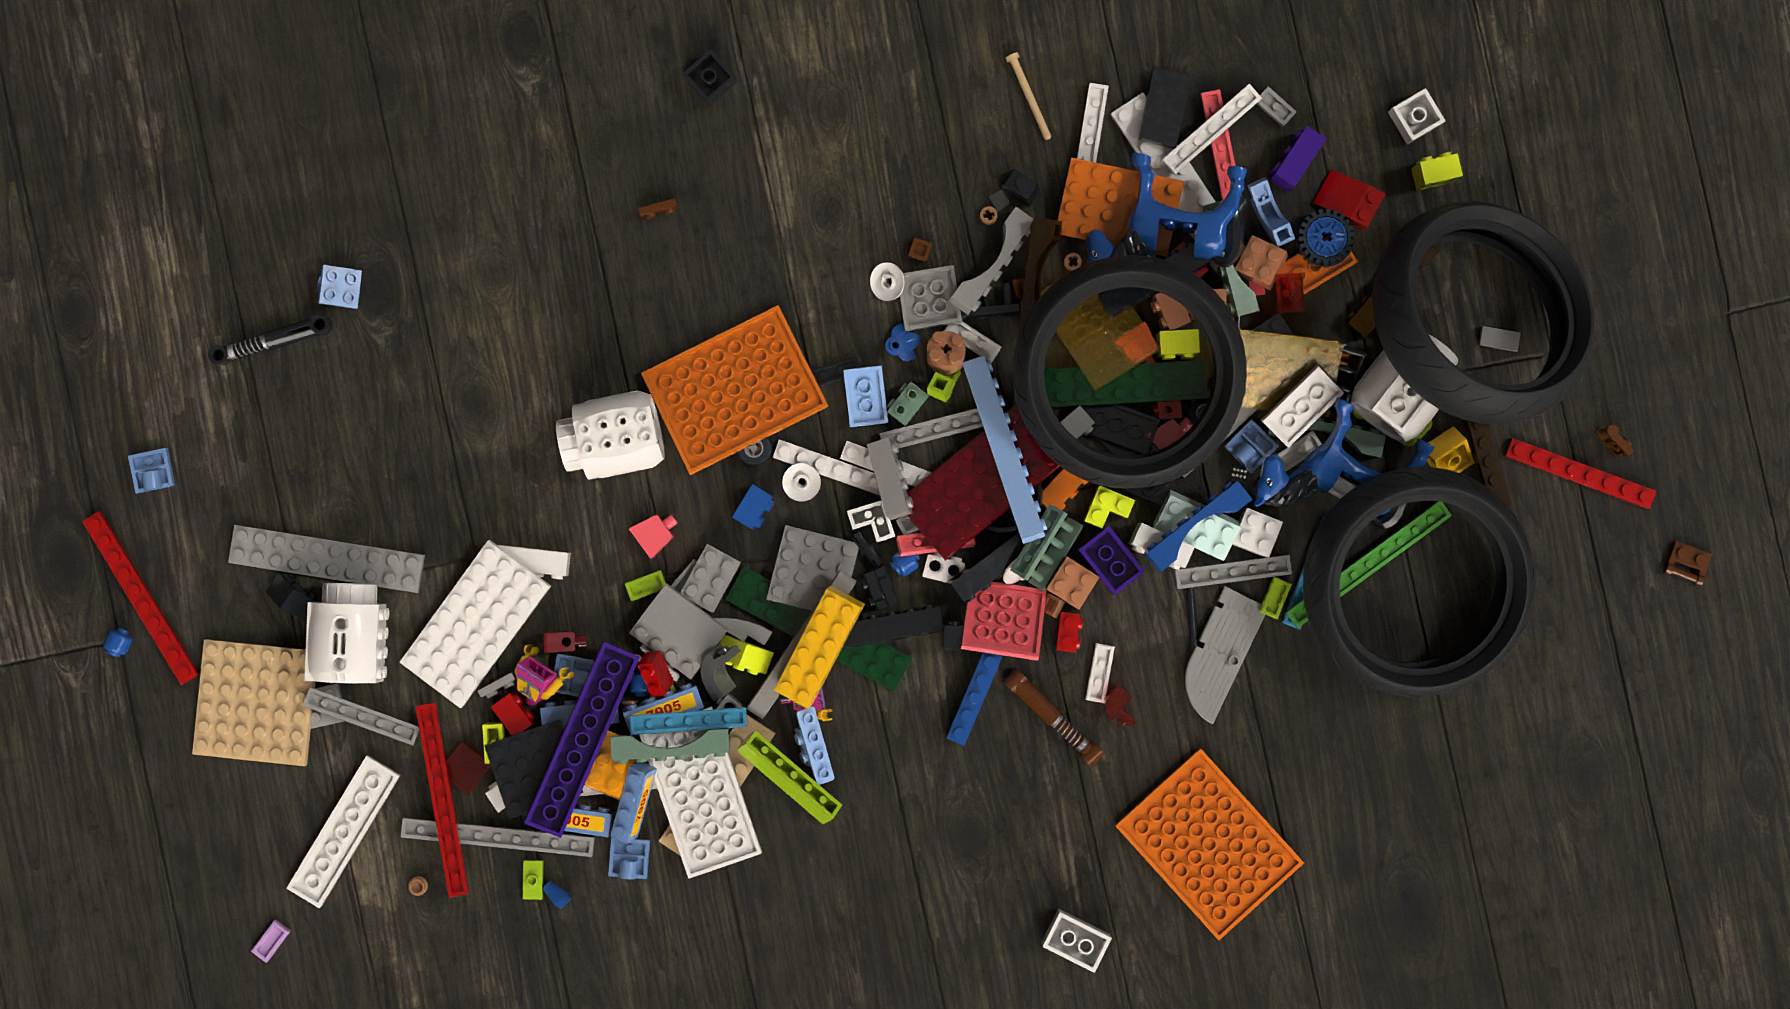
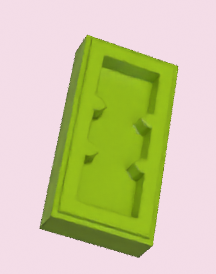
(645, 585)
(1275, 597)
(533, 879)

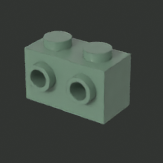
(907, 403)

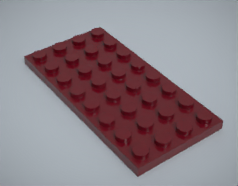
(968, 490)

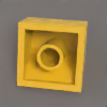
(1450, 451)

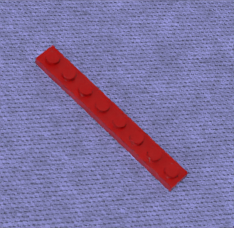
(1580, 473)

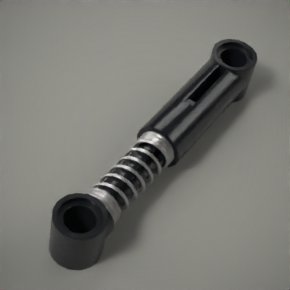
(272, 339)

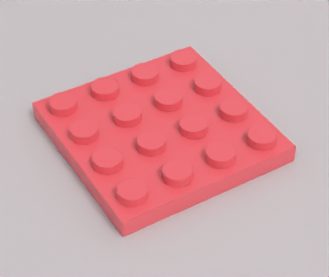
(1005, 621)

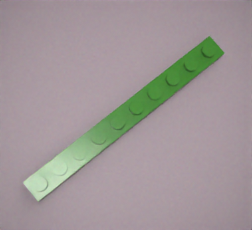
(1381, 554)

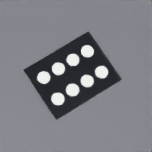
(1239, 473)

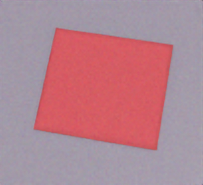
(1259, 290)

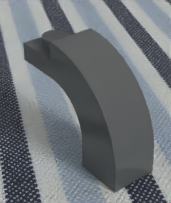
(714, 671)

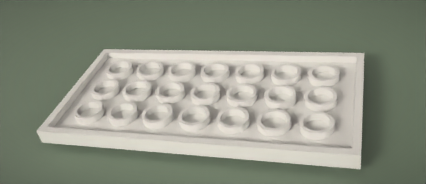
(475, 624)
(703, 806)

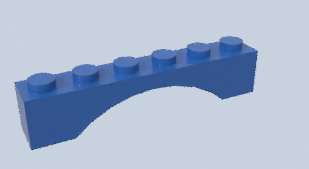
(1166, 551)
(973, 698)

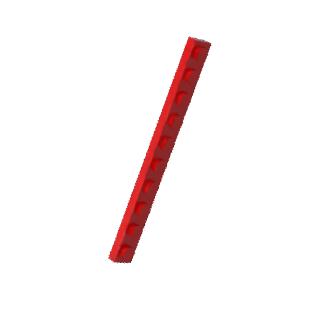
(140, 597)
(442, 800)

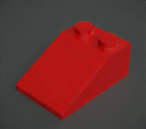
(1350, 197)

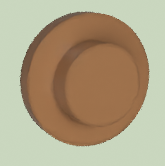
(418, 885)

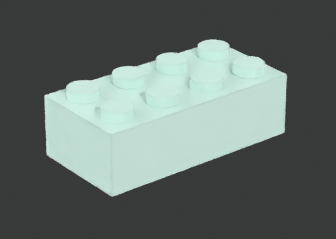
(1211, 535)

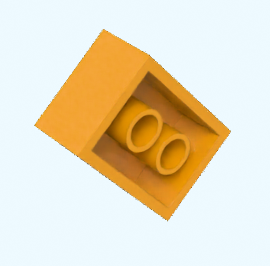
(607, 775)

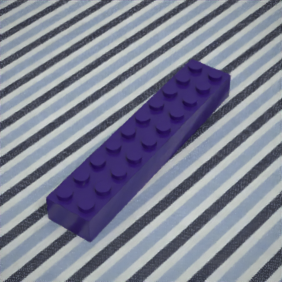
(581, 739)

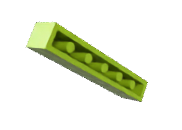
(789, 777)

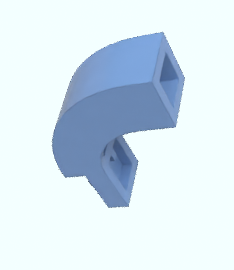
(1270, 217)

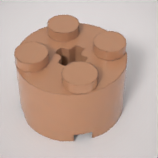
(948, 343)

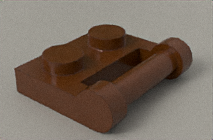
(1613, 441)
(1689, 557)

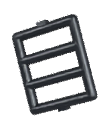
(1355, 372)

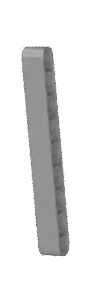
(765, 695)

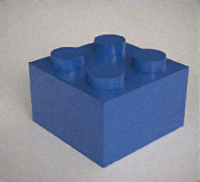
(753, 507)

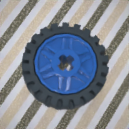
(1323, 224)

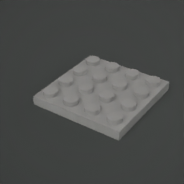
(808, 566)

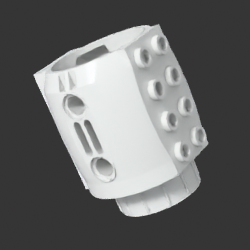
(1390, 402)
(611, 435)
(346, 635)

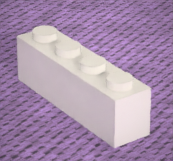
(541, 561)

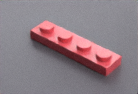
(918, 544)

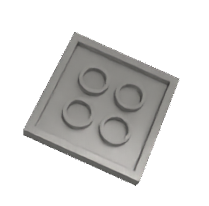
(927, 298)

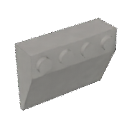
(678, 630)

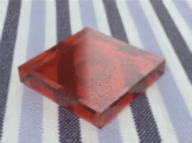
(466, 768)

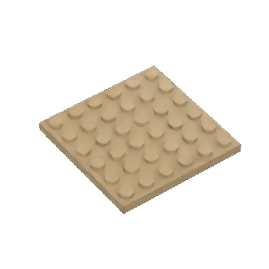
(253, 703)

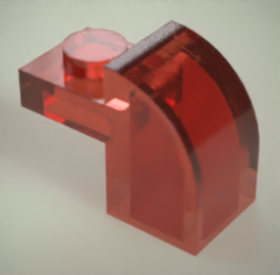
(1115, 702)

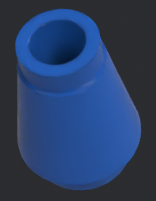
(557, 895)

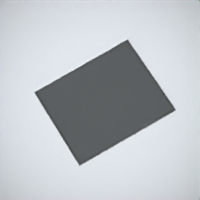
(999, 200)

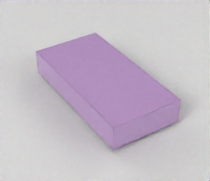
(270, 941)

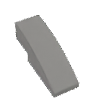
(744, 628)

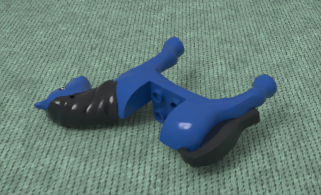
(1216, 230)
(1323, 469)

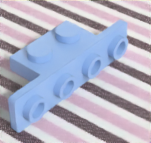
(812, 745)

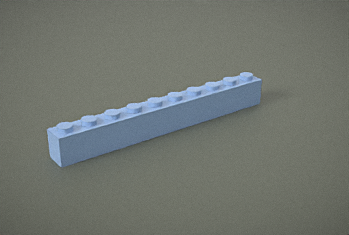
(1003, 449)

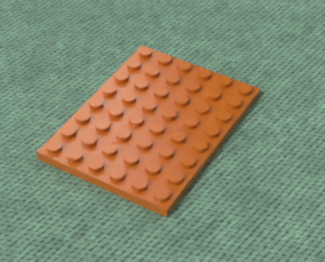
(734, 390)
(1209, 844)

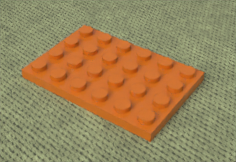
(1104, 197)

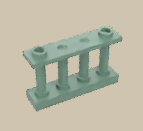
(1035, 550)

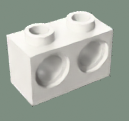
(942, 574)

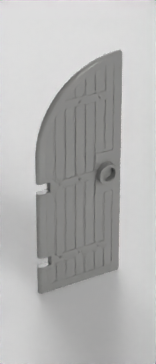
(1226, 643)

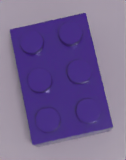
(1296, 158)
(1110, 560)

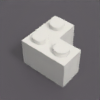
(874, 515)

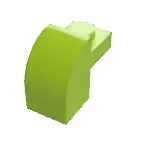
(942, 386)

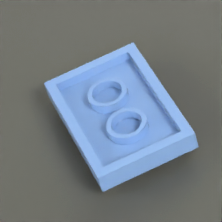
(865, 396)

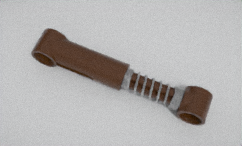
(1051, 715)

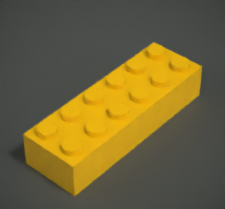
(819, 647)

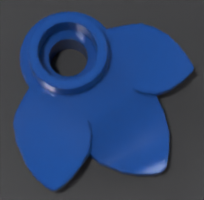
(906, 343)

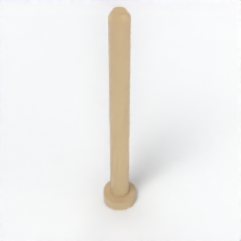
(1013, 58)

